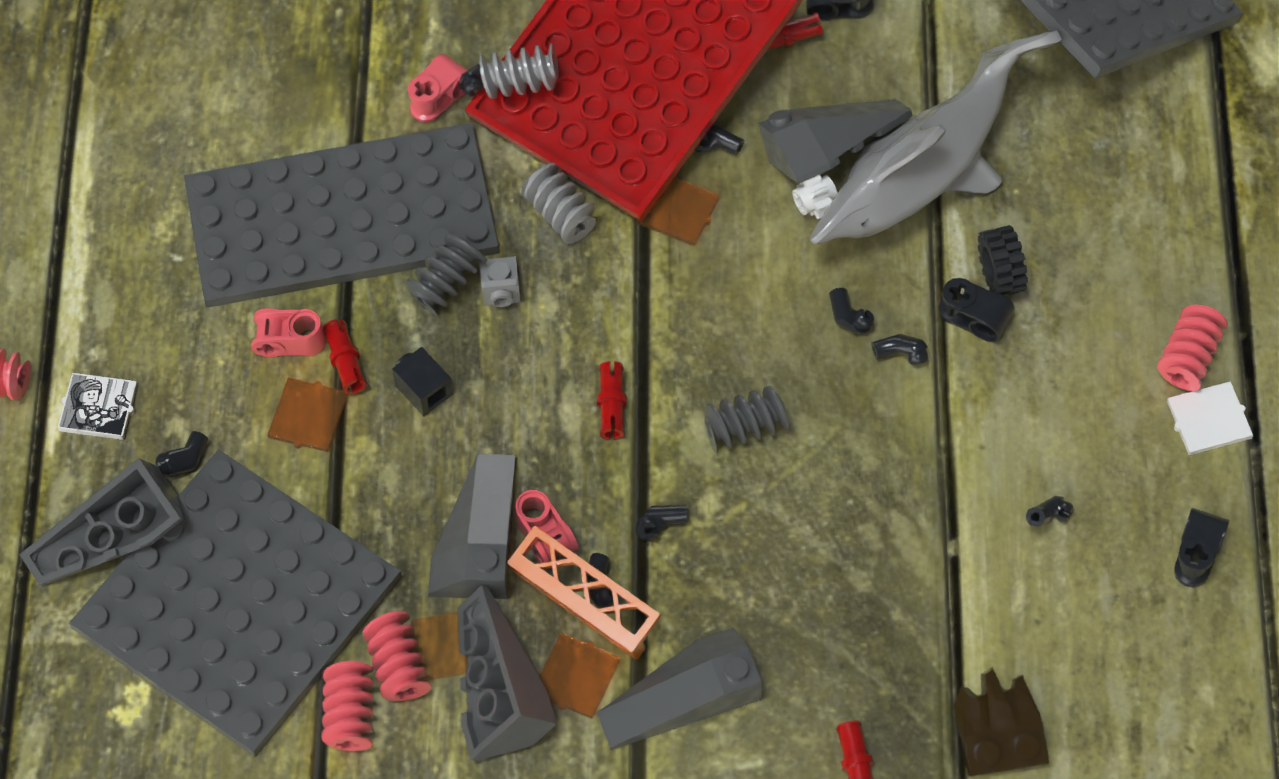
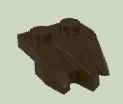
(999, 727)

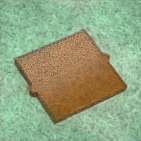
(681, 211)
(307, 414)
(439, 646)
(578, 675)

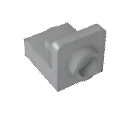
(499, 282)

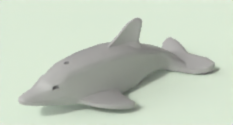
(927, 154)

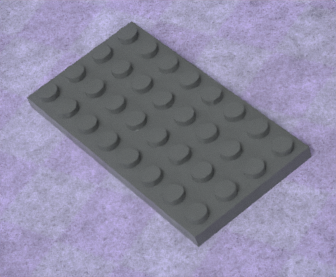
(337, 214)

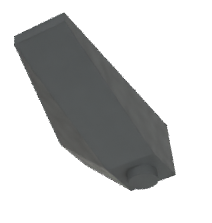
(477, 533)

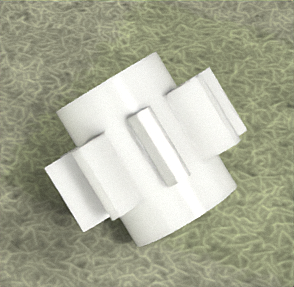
(815, 195)

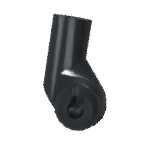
(471, 81)
(720, 138)
(847, 317)
(901, 344)
(183, 459)
(1049, 509)
(657, 519)
(600, 596)

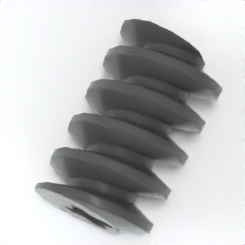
(443, 272)
(744, 417)

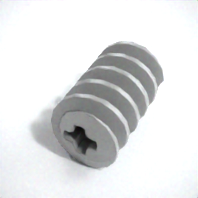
(519, 72)
(560, 203)

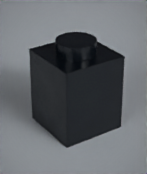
(422, 380)

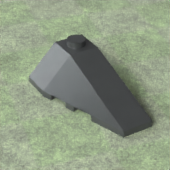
(813, 138)
(114, 521)
(693, 685)
(504, 693)

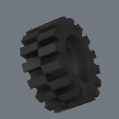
(1002, 260)

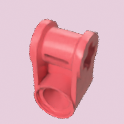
(435, 89)
(284, 333)
(548, 522)

